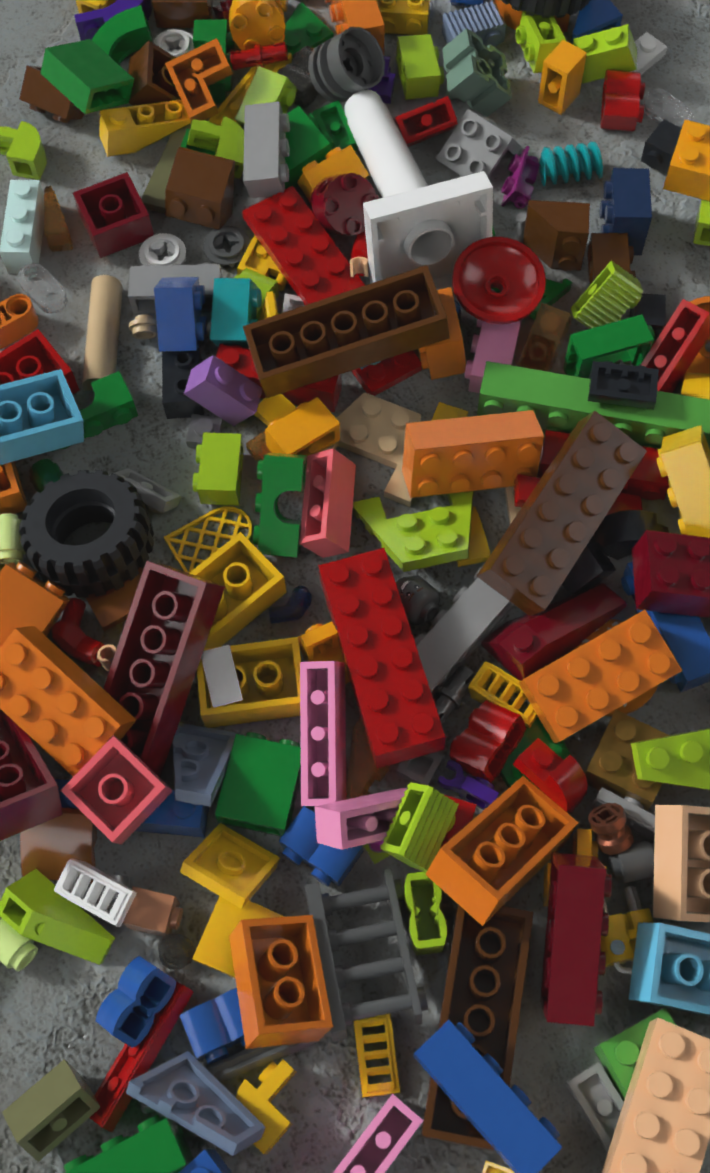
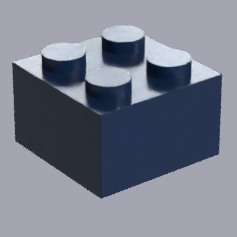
(628, 205)

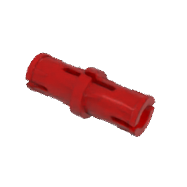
(259, 56)

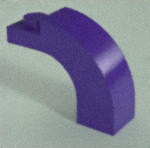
(90, 22)

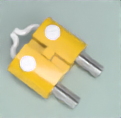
(622, 931)

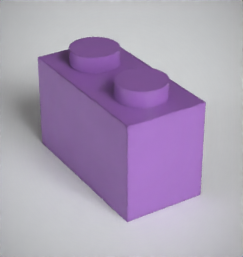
(223, 390)

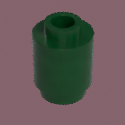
(44, 472)

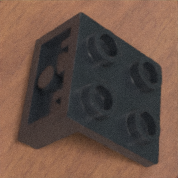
(623, 384)

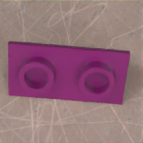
(522, 169)

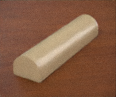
(102, 329)

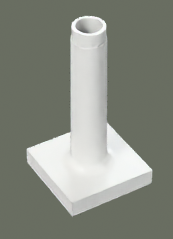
(412, 220)

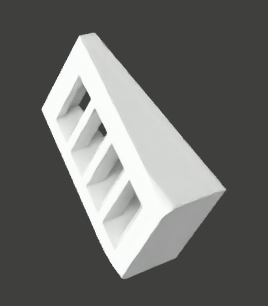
(75, 882)

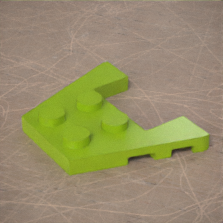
(424, 536)

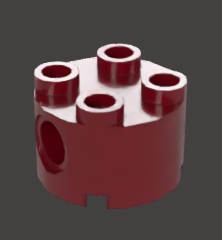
(339, 203)

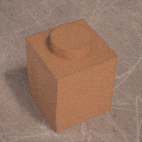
(153, 913)

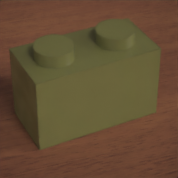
(50, 1110)

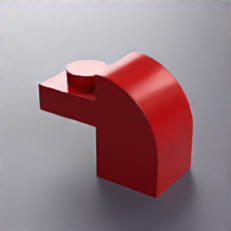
(557, 778)

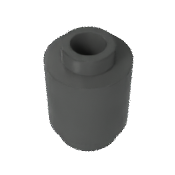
(634, 863)

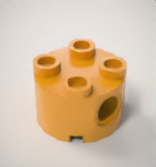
(256, 23)

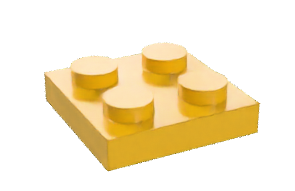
(230, 865)

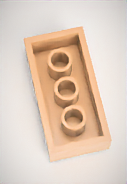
(666, 1105)

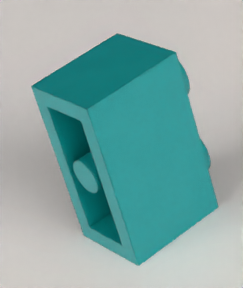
(232, 308)

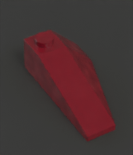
(542, 638)

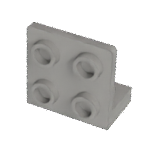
(476, 146)

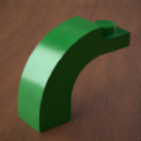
(124, 34)

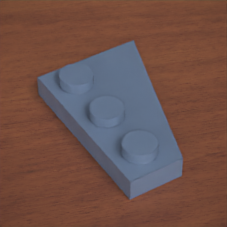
(200, 762)
(198, 1102)

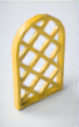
(206, 518)

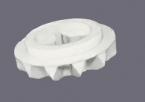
(173, 39)
(157, 245)

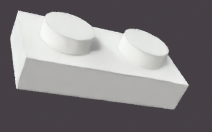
(648, 52)

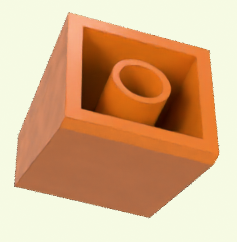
(28, 600)

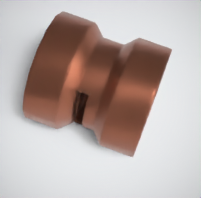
(610, 825)

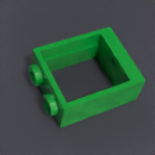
(623, 340)

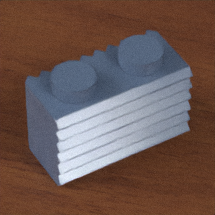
(481, 19)

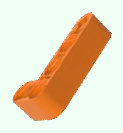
(16, 319)

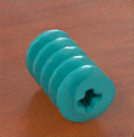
(570, 161)

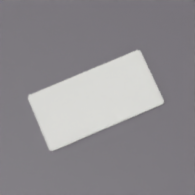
(221, 676)

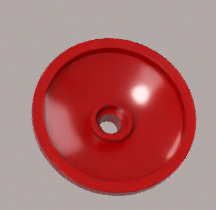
(500, 265)

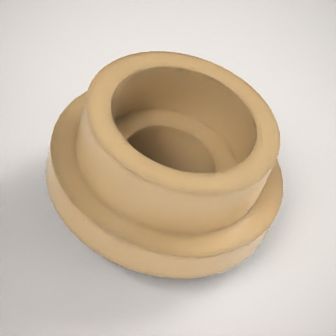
(143, 327)

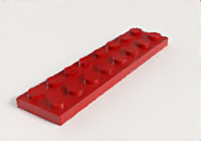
(317, 271)

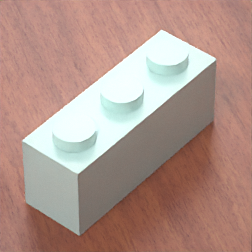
(22, 225)

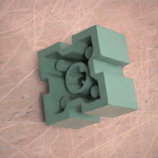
(476, 73)

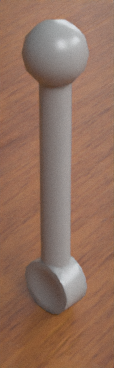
(520, 222)

